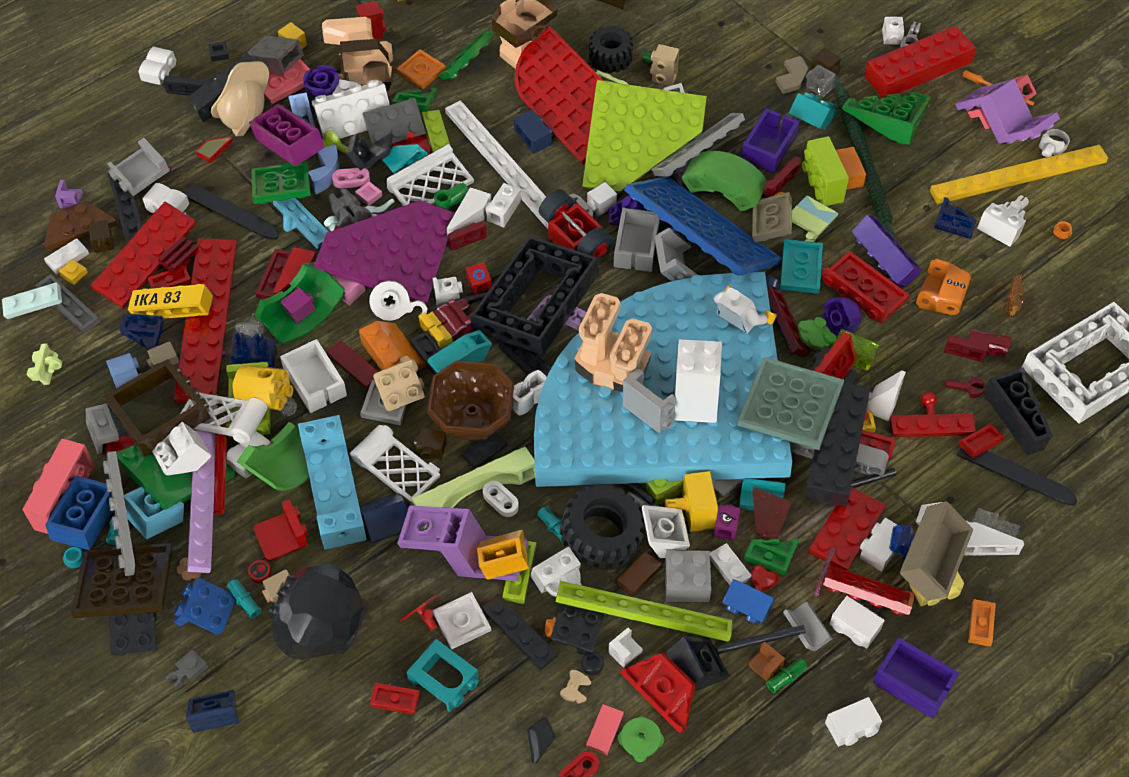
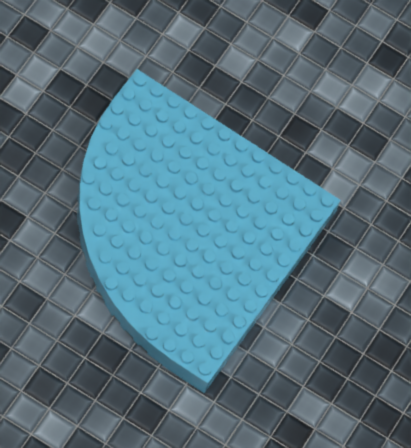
(592, 439)

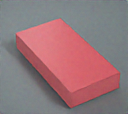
(605, 729)

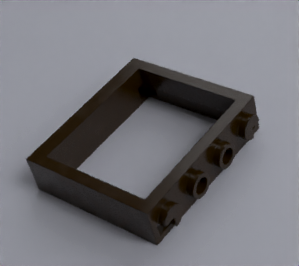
(144, 382)

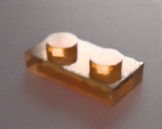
(1015, 291)

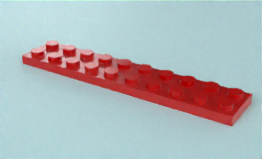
(206, 333)

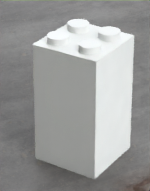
(697, 380)

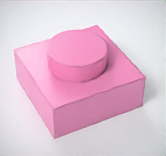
(368, 193)

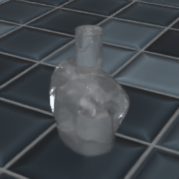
(249, 327)

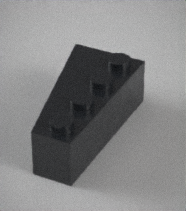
(207, 95)
(1019, 410)

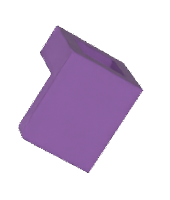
(67, 197)

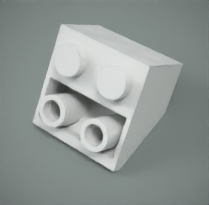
(181, 451)

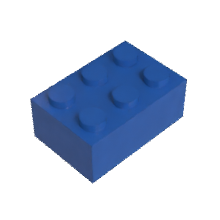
(80, 513)

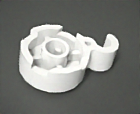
(401, 297)

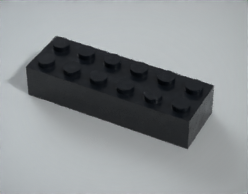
(836, 460)

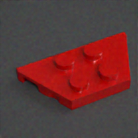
(664, 688)

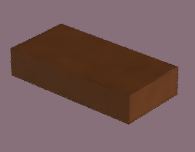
(639, 573)

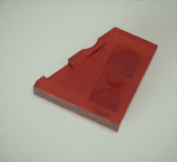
(769, 513)

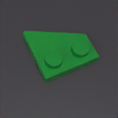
(423, 100)
(771, 554)

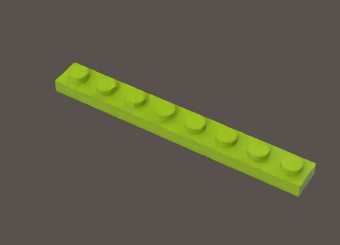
(644, 611)

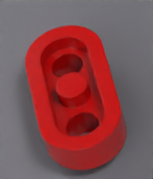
(576, 768)

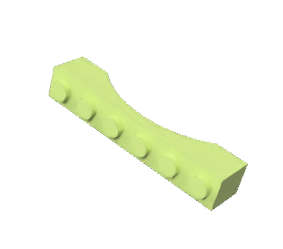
(510, 469)

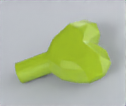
(332, 138)

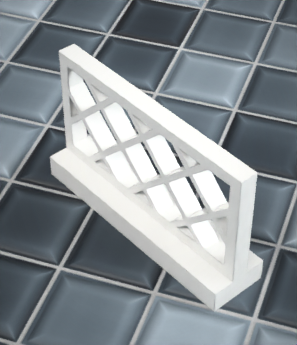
(420, 169)

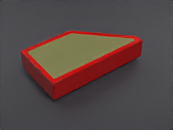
(213, 148)

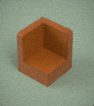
(767, 662)

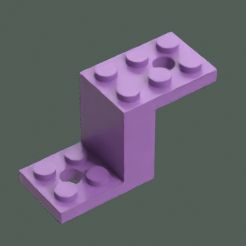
(1007, 112)
(452, 533)

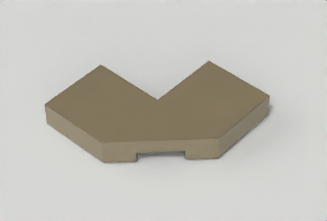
(797, 71)

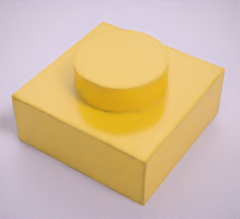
(73, 272)

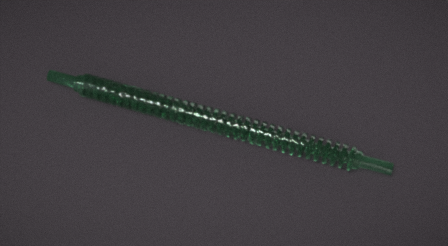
(859, 143)

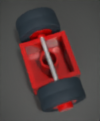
(573, 225)

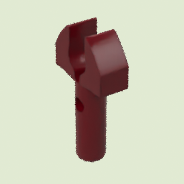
(968, 386)

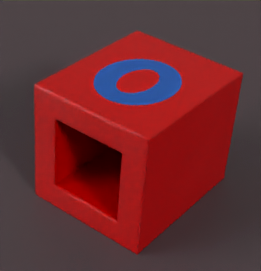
(478, 278)

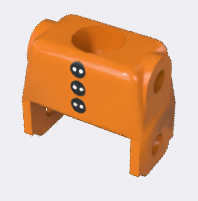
(943, 288)

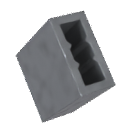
(277, 53)

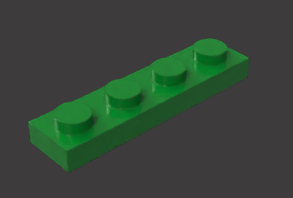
(469, 52)

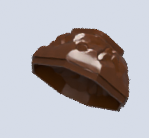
(470, 400)

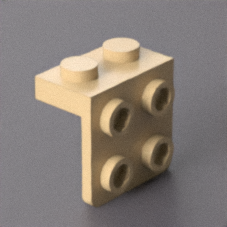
(399, 384)

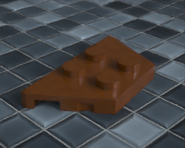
(73, 223)

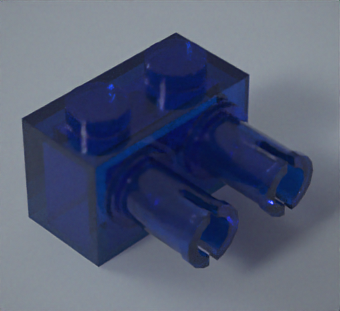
(253, 349)

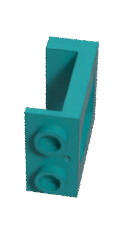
(451, 697)

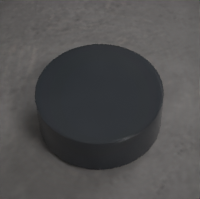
(592, 663)

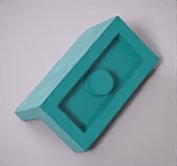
(746, 497)

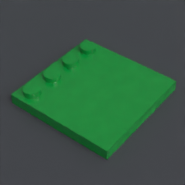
(163, 488)

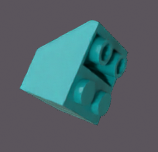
(811, 110)

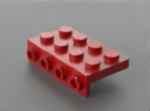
(865, 286)

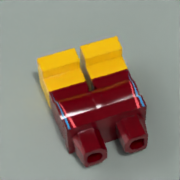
(448, 322)

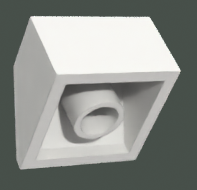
(665, 529)

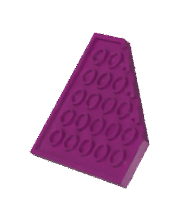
(392, 246)

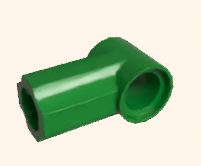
(448, 198)

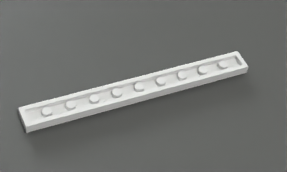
(497, 156)

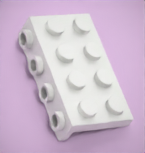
(344, 109)

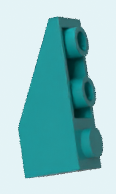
(468, 348)

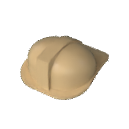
(242, 96)

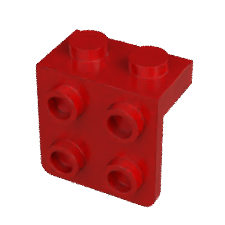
(282, 533)

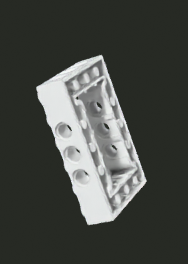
(1048, 360)

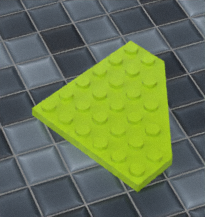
(637, 131)

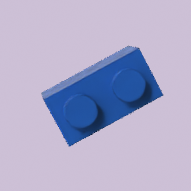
(748, 601)

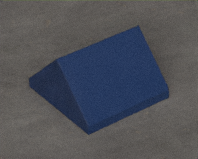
(384, 517)
(212, 711)

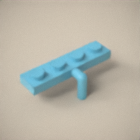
(298, 217)

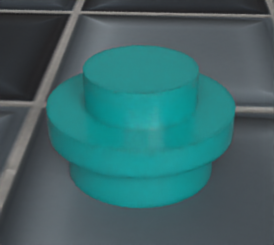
(73, 557)

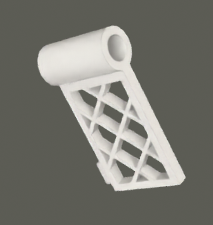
(243, 421)
(378, 444)

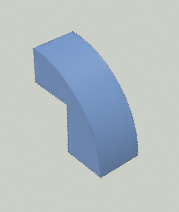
(322, 177)

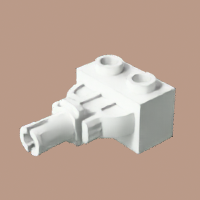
(1004, 221)
(560, 567)

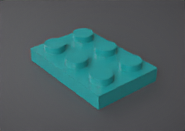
(801, 266)

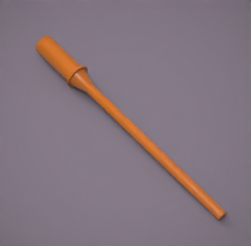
(978, 79)

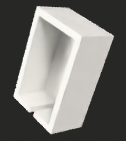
(313, 376)

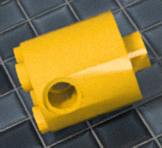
(263, 383)

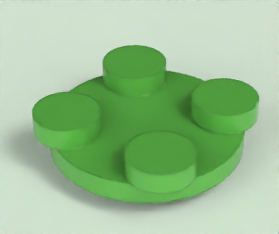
(815, 333)
(640, 738)

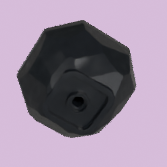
(316, 612)

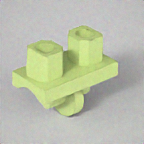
(45, 364)

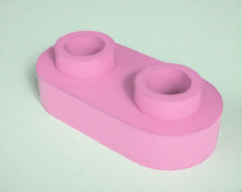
(350, 178)

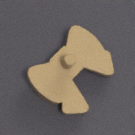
(571, 693)

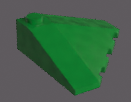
(891, 116)

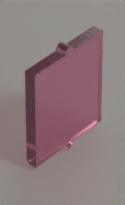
(824, 572)

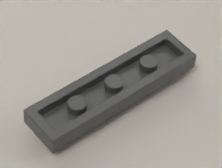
(72, 307)

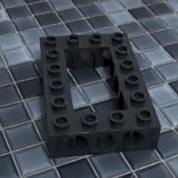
(535, 254)

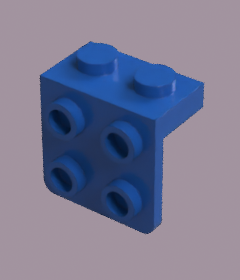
(204, 606)

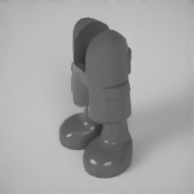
(345, 205)

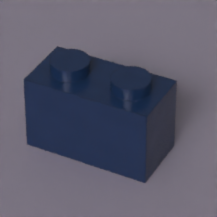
(533, 131)

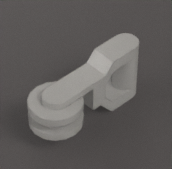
(911, 37)

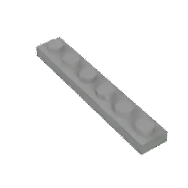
(702, 142)
(120, 520)

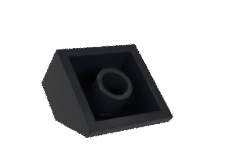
(698, 661)

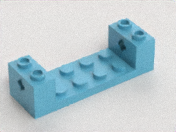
(332, 482)

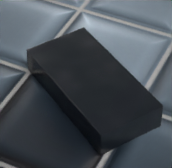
(484, 450)

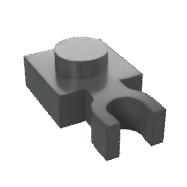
(188, 667)

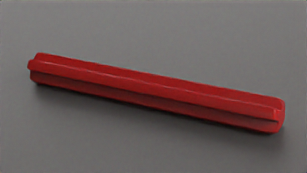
(220, 472)

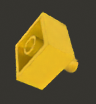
(697, 501)

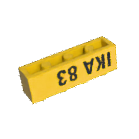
(172, 301)

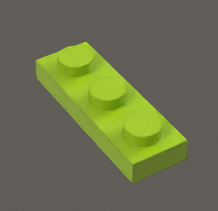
(435, 130)
(516, 590)

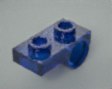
(901, 539)

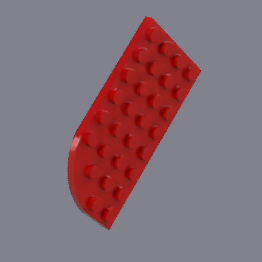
(558, 89)

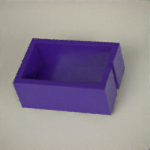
(766, 143)
(915, 677)

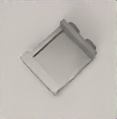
(139, 168)
(670, 255)
(646, 405)

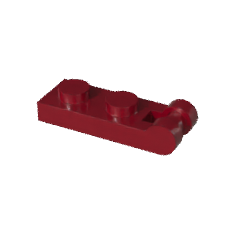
(782, 178)

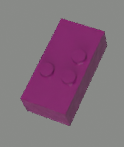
(287, 134)

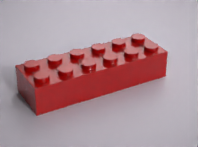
(920, 62)

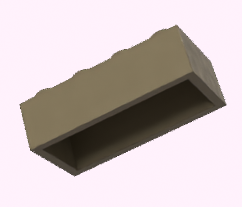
(936, 551)

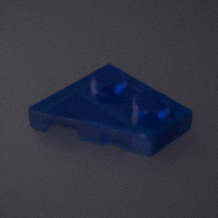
(955, 220)
(142, 329)

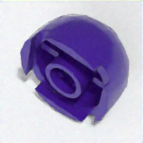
(321, 81)
(842, 314)

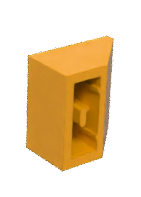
(503, 555)

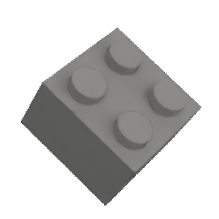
(687, 576)

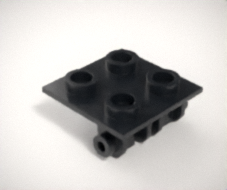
(577, 627)
(132, 633)

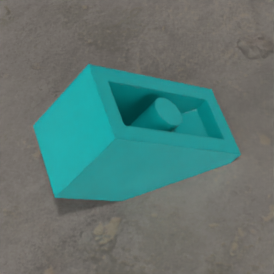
(404, 156)

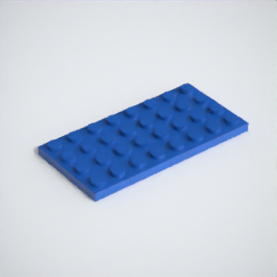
(703, 225)

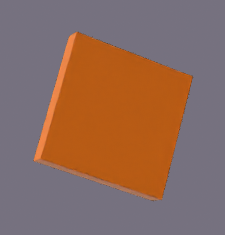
(420, 69)

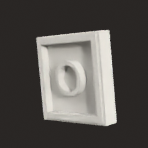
(461, 620)

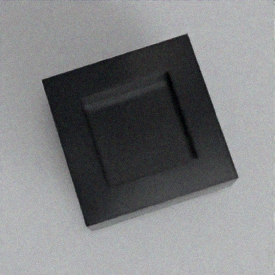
(218, 51)

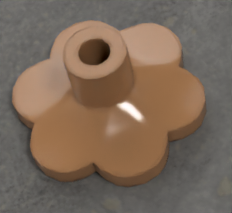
(182, 570)

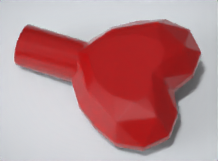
(763, 579)

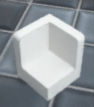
(624, 648)

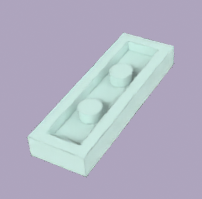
(31, 300)

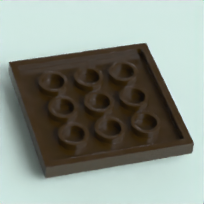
(107, 591)

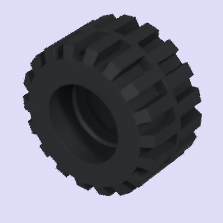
(610, 49)

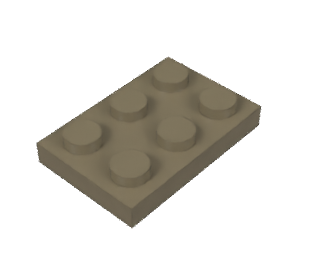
(772, 217)

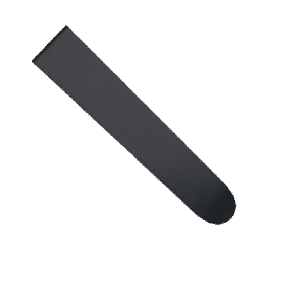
(231, 211)
(1022, 476)

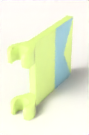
(812, 217)

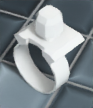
(1053, 147)

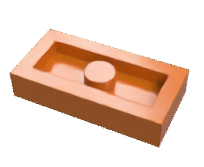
(982, 622)

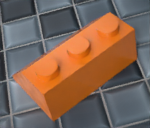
(387, 345)

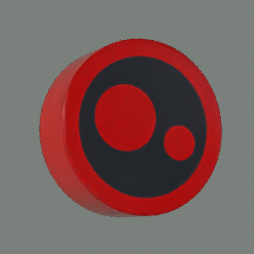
(259, 571)

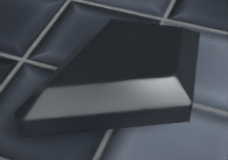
(540, 738)

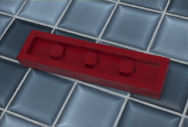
(787, 323)

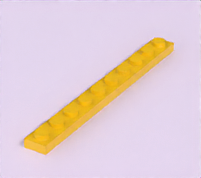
(1019, 174)

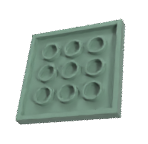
(791, 403)

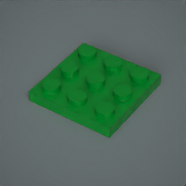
(280, 182)

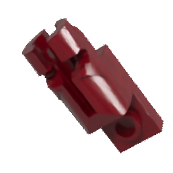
(978, 345)

